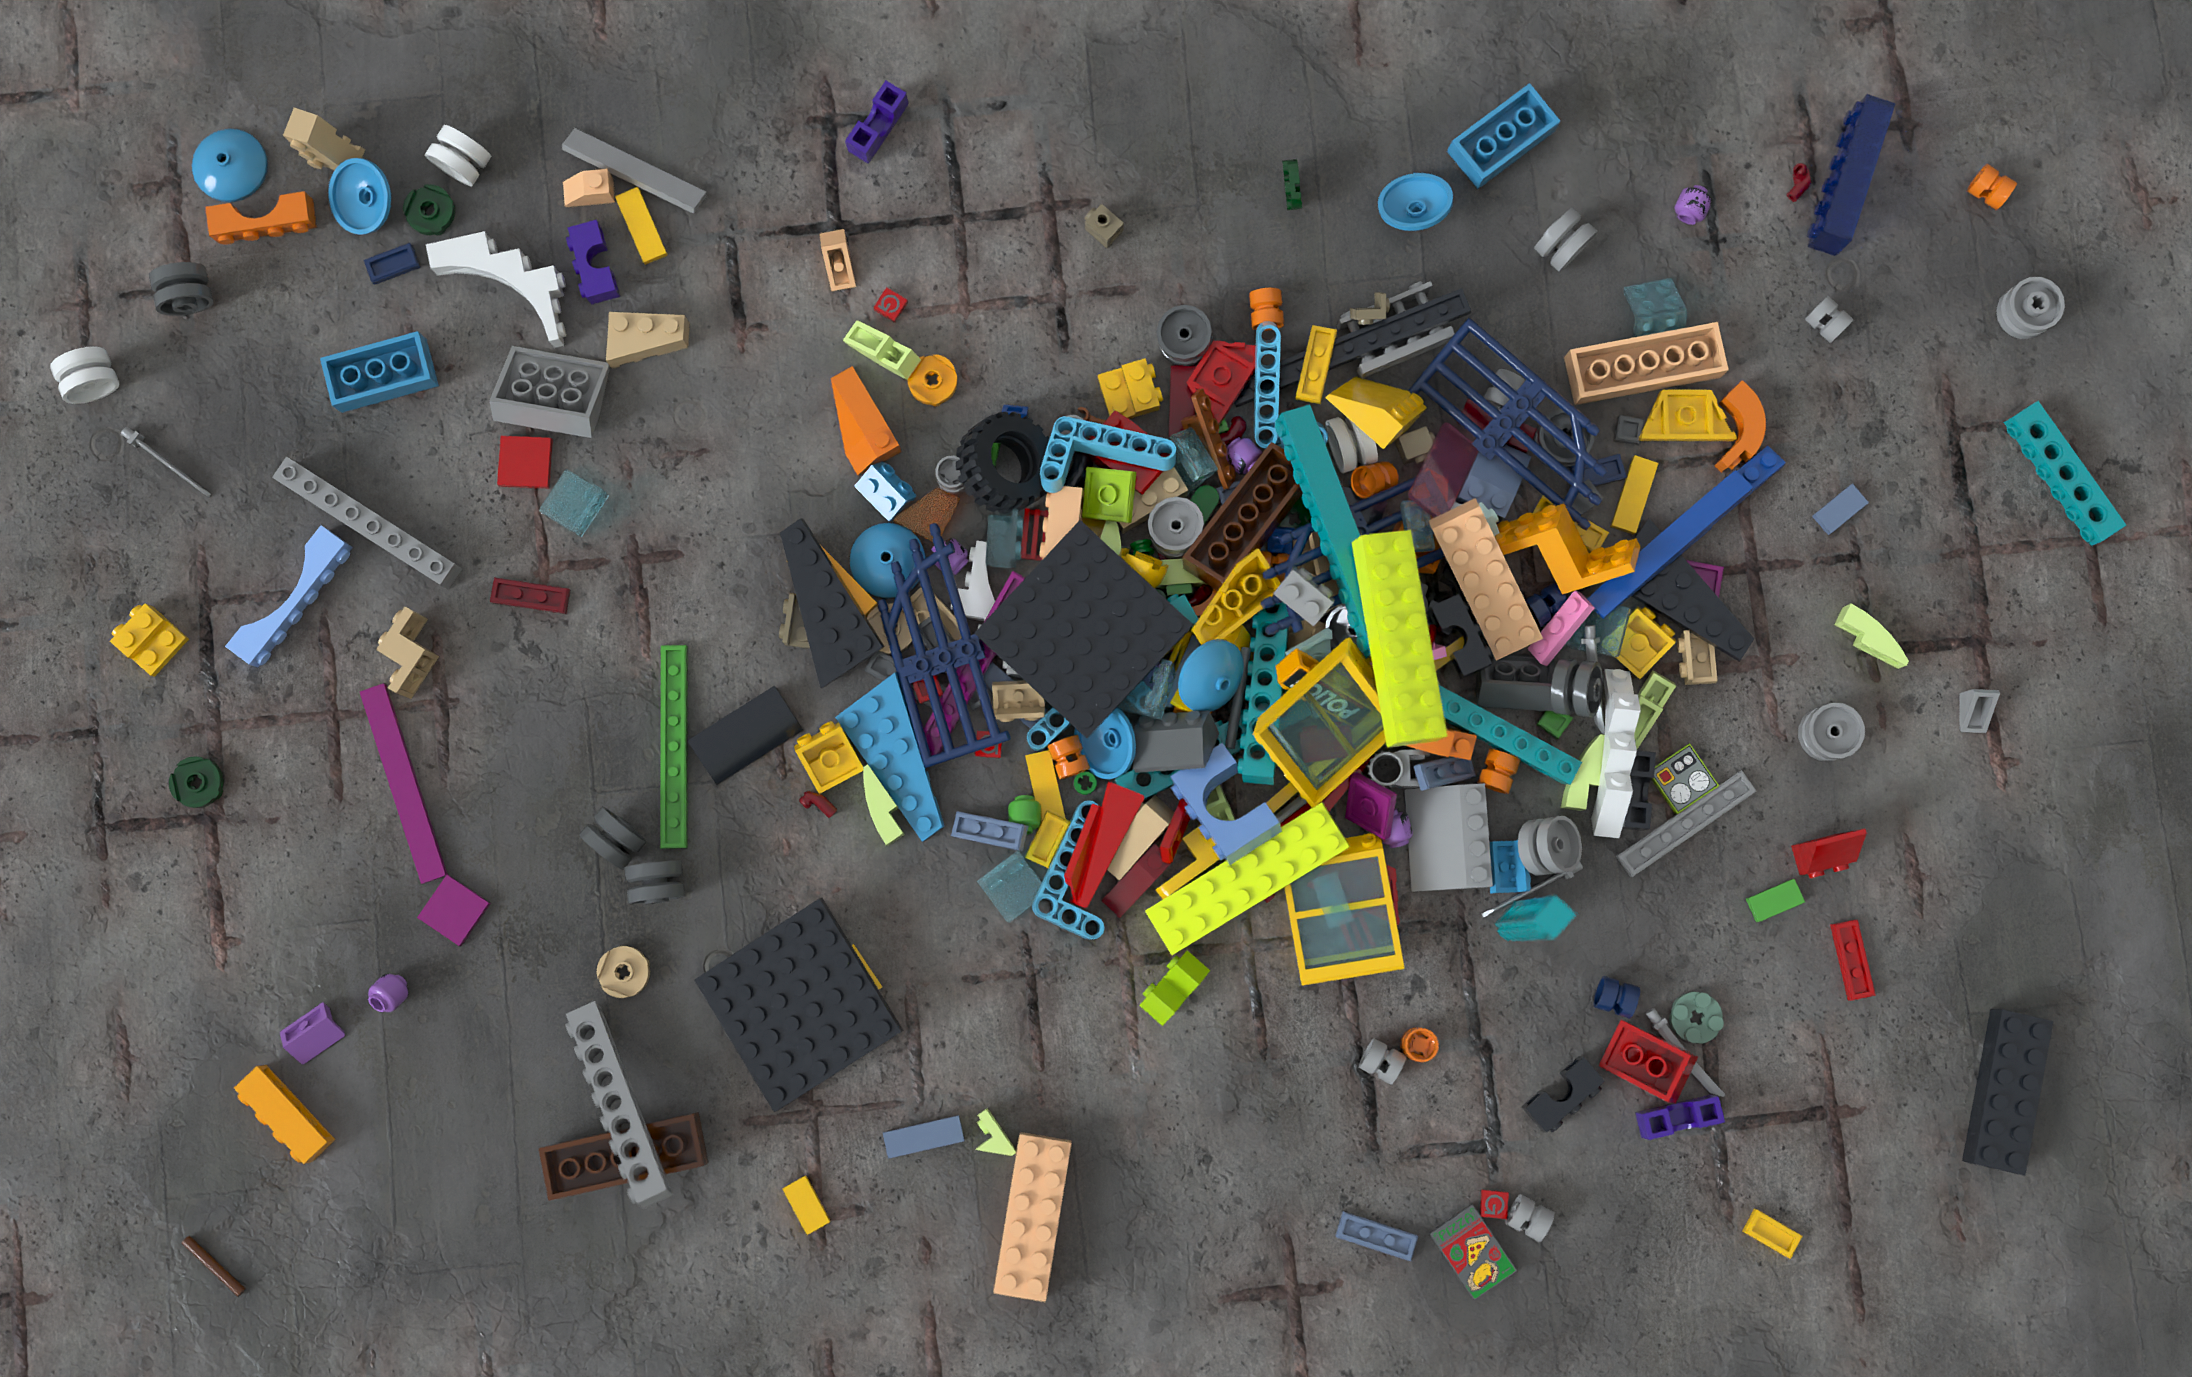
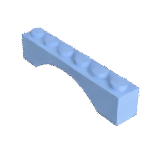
(322, 557)

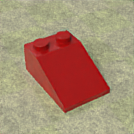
(1144, 475)
(1828, 852)
(1648, 1061)

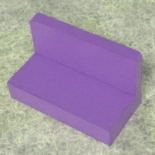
(311, 1034)

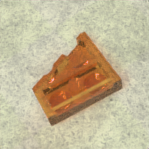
(932, 508)

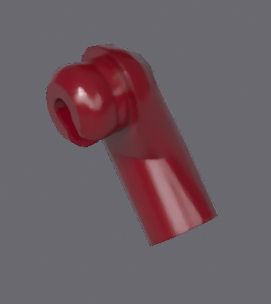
(1235, 431)

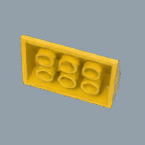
(1377, 408)

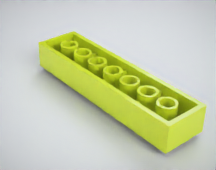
(1399, 638)
(1251, 879)

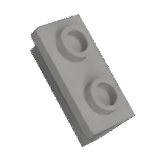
(1305, 595)

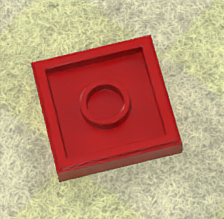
(524, 462)

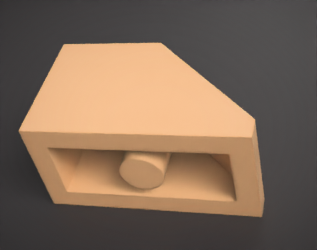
(589, 188)
(837, 260)

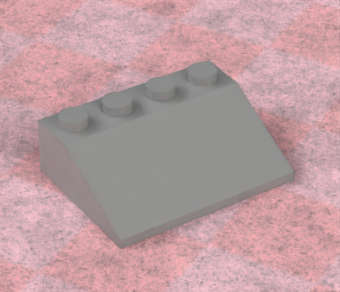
(550, 392)
(1448, 838)

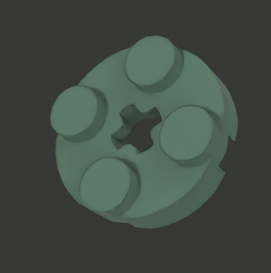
(1711, 1018)

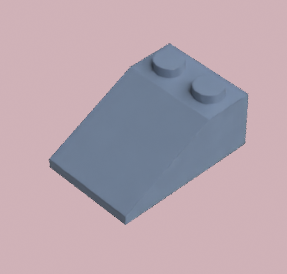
(1493, 482)

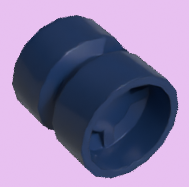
(1546, 604)
(1620, 998)

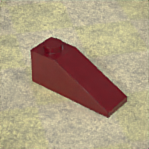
(1136, 881)

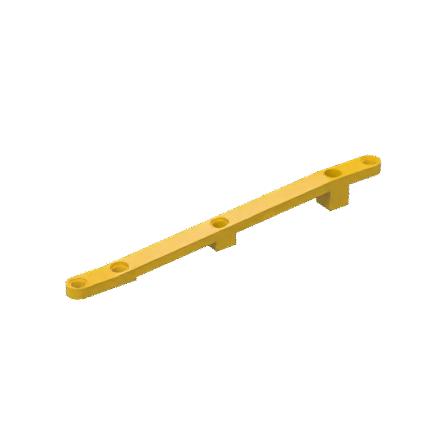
(1202, 848)

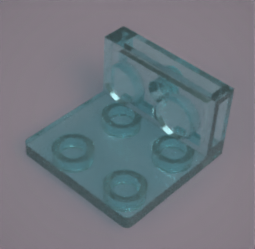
(1656, 307)
(1192, 459)
(574, 503)
(1002, 540)
(1610, 630)
(1152, 693)
(1011, 886)

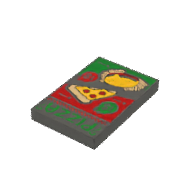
(1472, 1252)

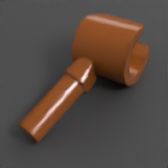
(1090, 418)

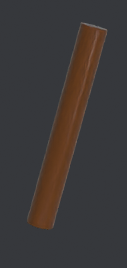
(220, 1272)

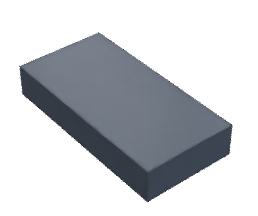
(1840, 509)

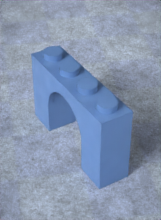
(1234, 837)

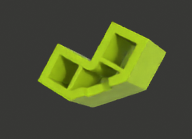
(1174, 987)

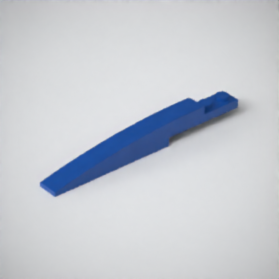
(1687, 530)

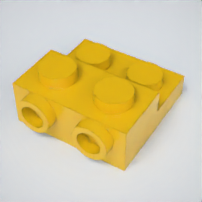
(1130, 389)
(148, 639)
(1644, 641)
(828, 756)

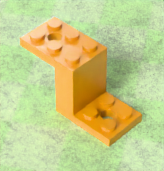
(1565, 550)

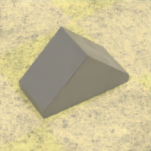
(1976, 709)

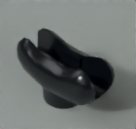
(1077, 473)

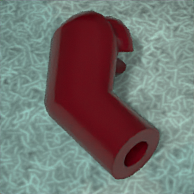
(1801, 182)
(1200, 595)
(820, 801)

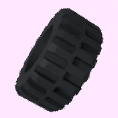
(978, 469)

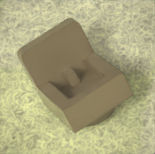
(1379, 311)

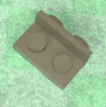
(793, 630)

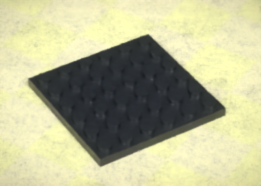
(1083, 629)
(798, 1004)

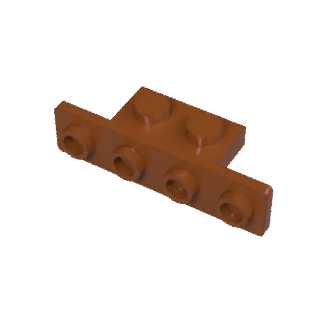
(1208, 432)

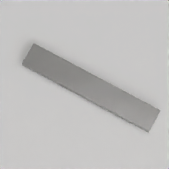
(634, 170)
(1686, 823)

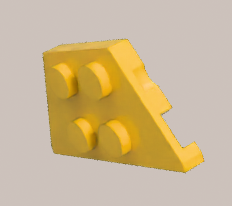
(1686, 417)

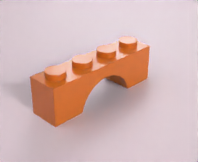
(291, 214)

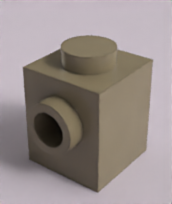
(1103, 225)
(1415, 445)

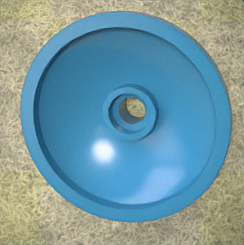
(239, 174)
(359, 196)
(1415, 201)
(866, 558)
(1211, 675)
(1110, 747)

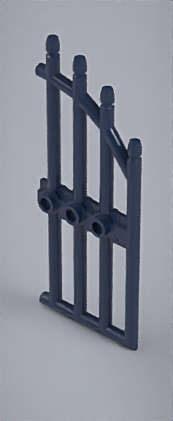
(1513, 414)
(1302, 535)
(940, 659)

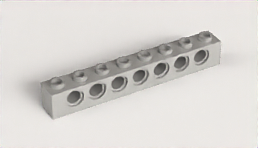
(367, 523)
(656, 1185)

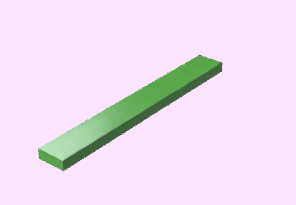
(674, 747)

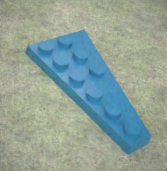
(886, 740)

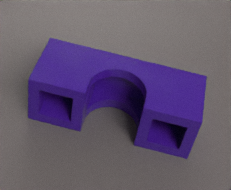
(886, 110)
(586, 242)
(1678, 1116)

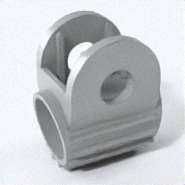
(1403, 759)

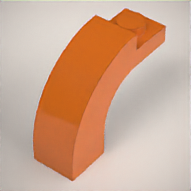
(1750, 422)
(1456, 744)

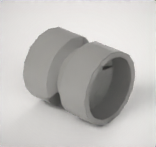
(1835, 326)
(1495, 396)
(948, 475)
(1374, 1056)
(1533, 1219)

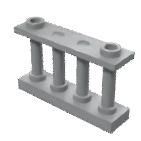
(1415, 345)

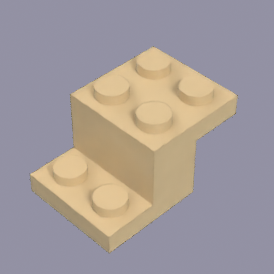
(400, 647)

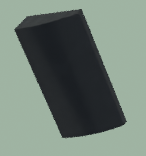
(745, 735)

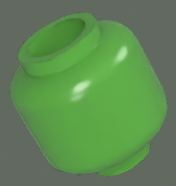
(1025, 811)

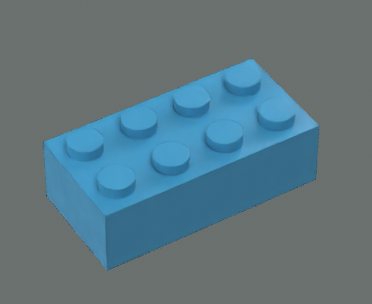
(1503, 136)
(379, 372)

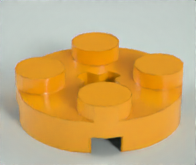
(938, 393)

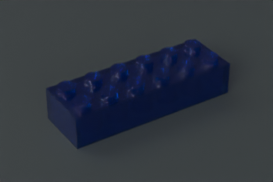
(1850, 175)

